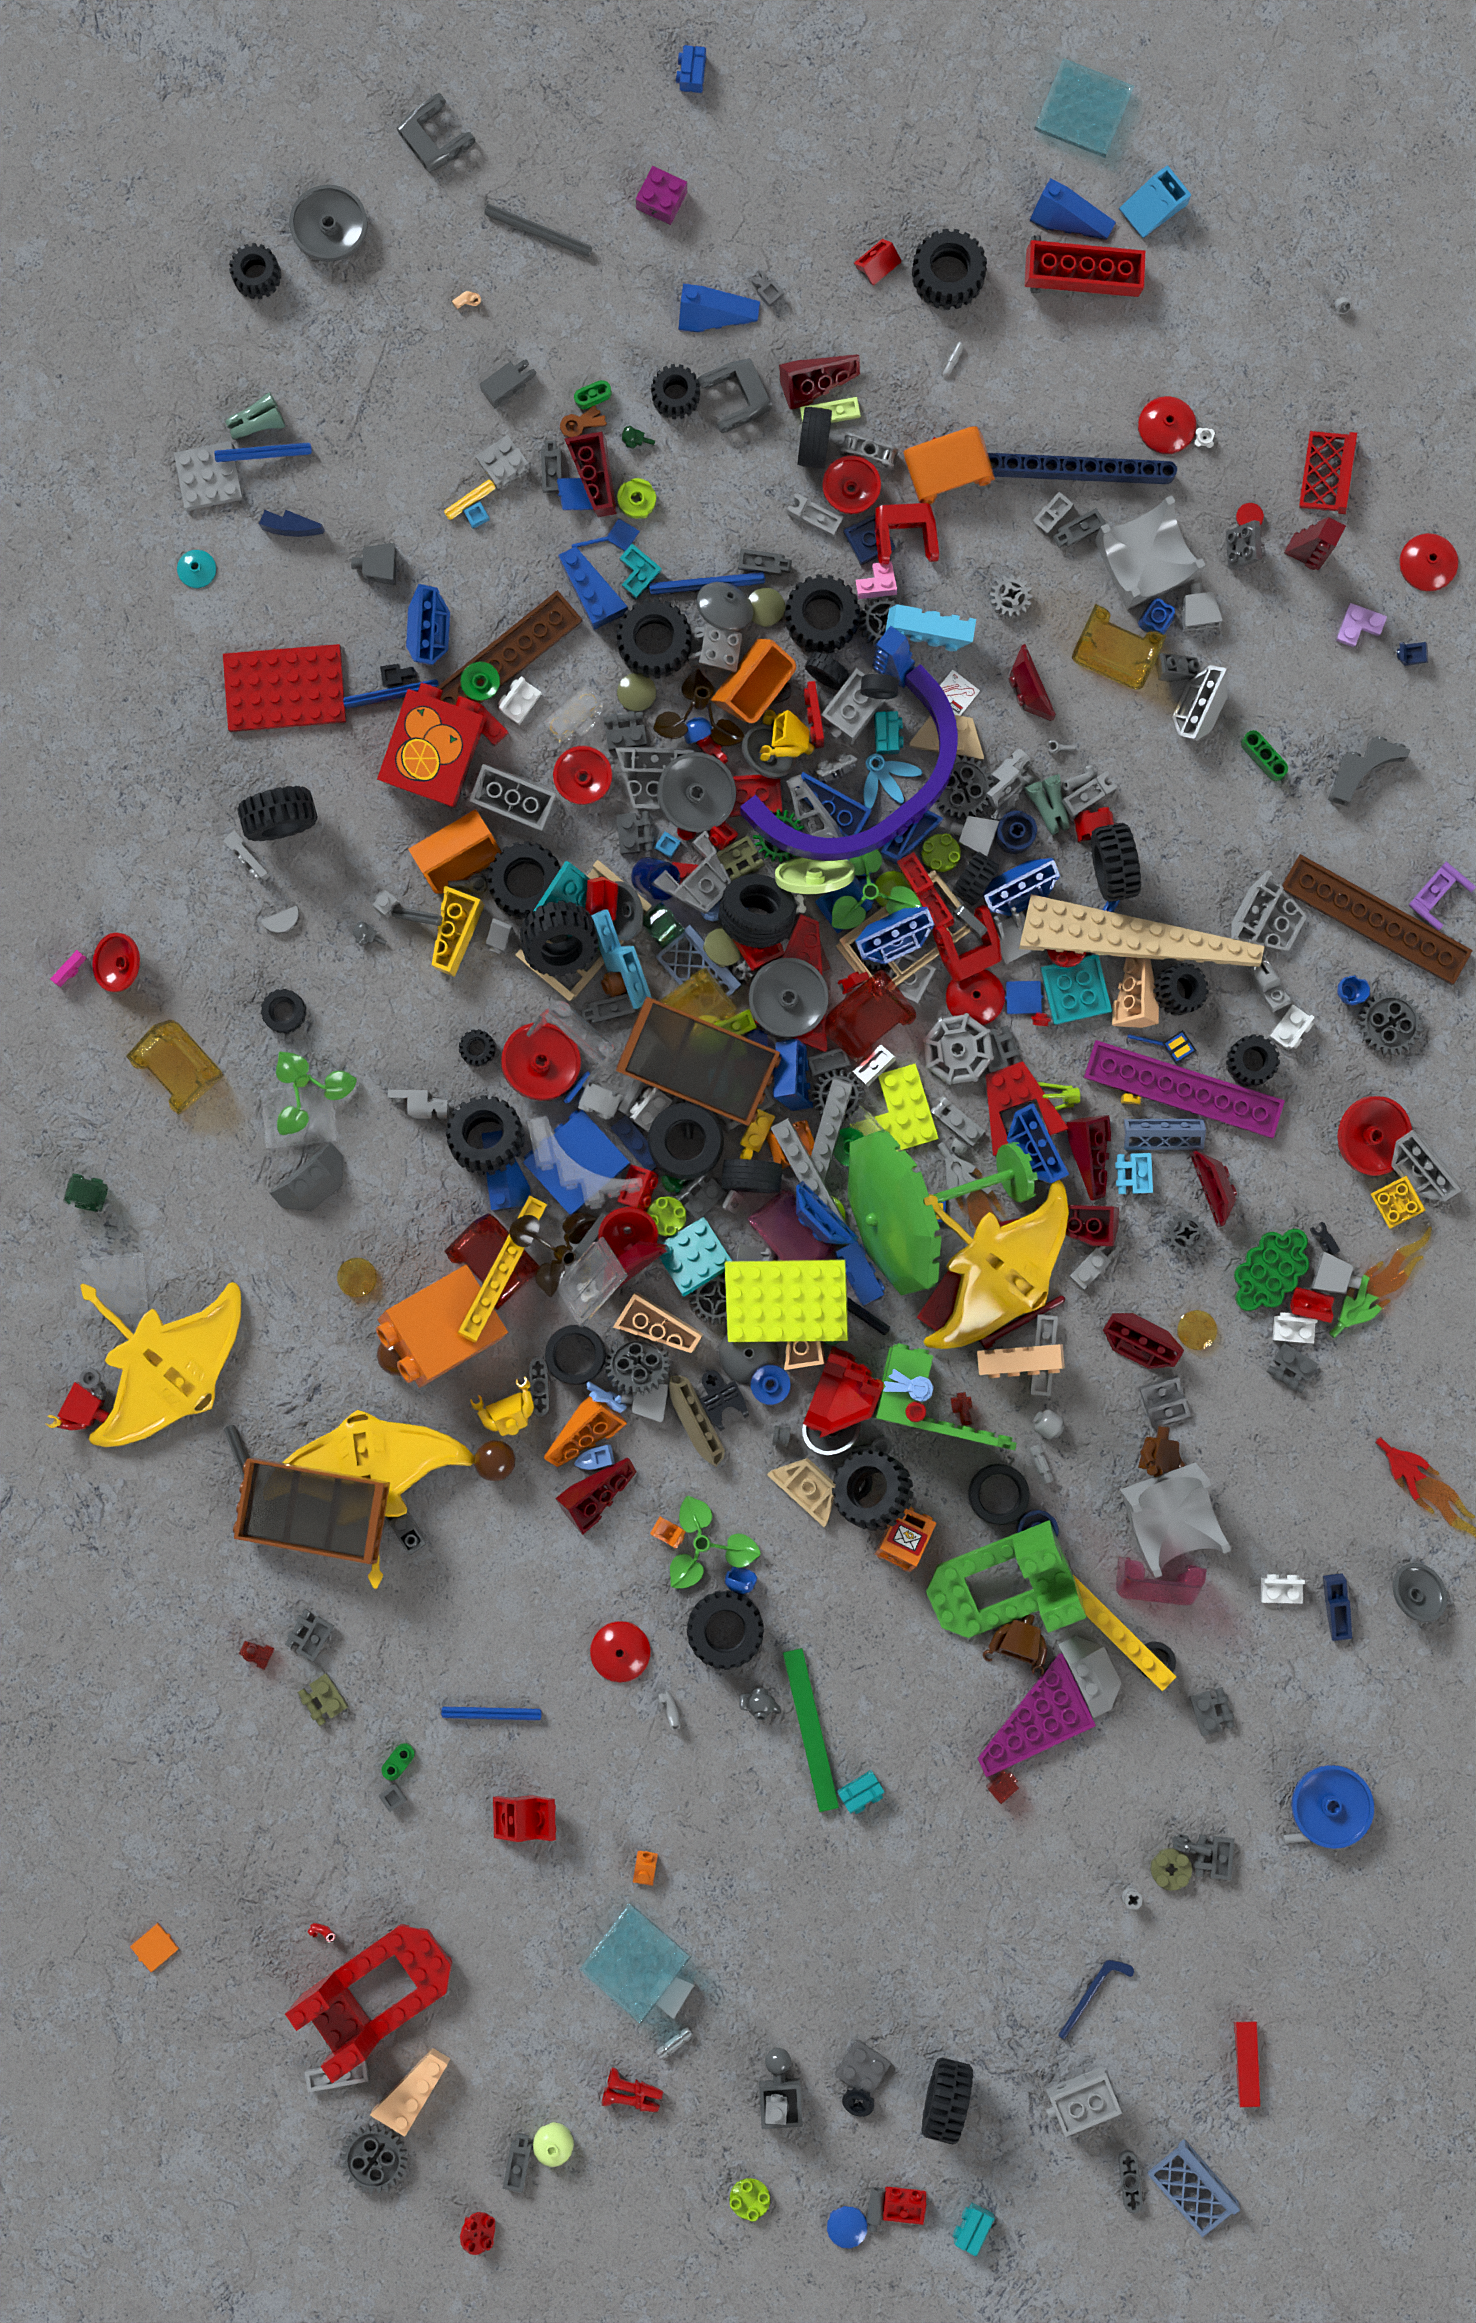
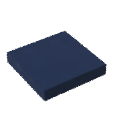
(863, 540)

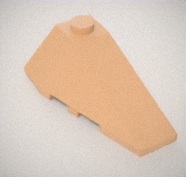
(1136, 998)

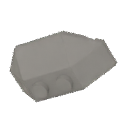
(1201, 703)
(1424, 1168)
(1092, 1673)

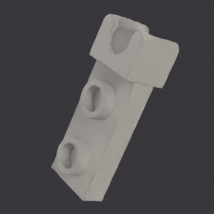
(814, 515)
(1087, 794)
(237, 845)

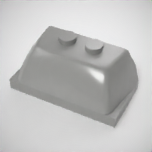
(513, 796)

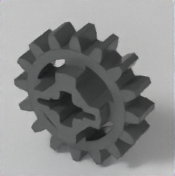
(1184, 1225)

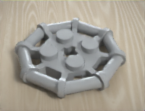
(965, 1040)

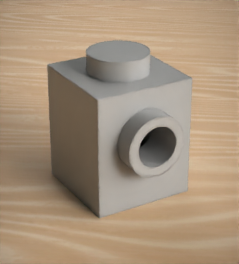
(776, 2109)

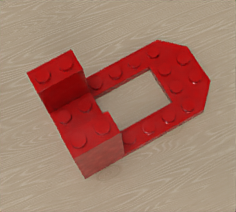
(340, 2016)

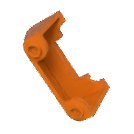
(948, 463)

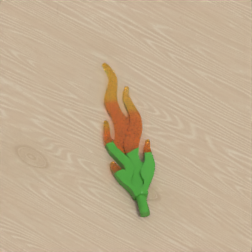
(1357, 1310)

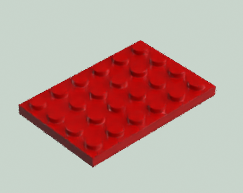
(284, 688)

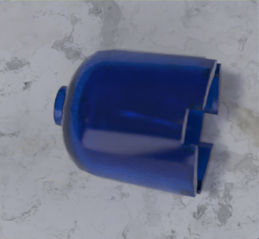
(646, 871)

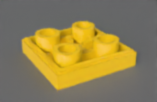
(1398, 1202)

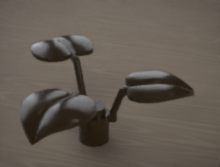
(699, 690)
(548, 1275)

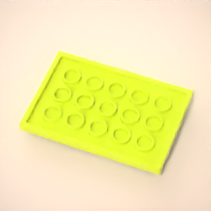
(786, 1300)

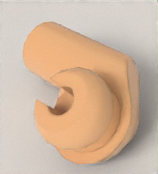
(467, 298)

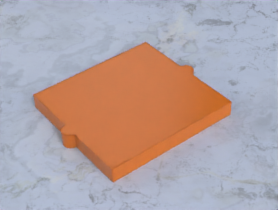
(154, 1947)

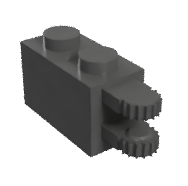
(506, 383)

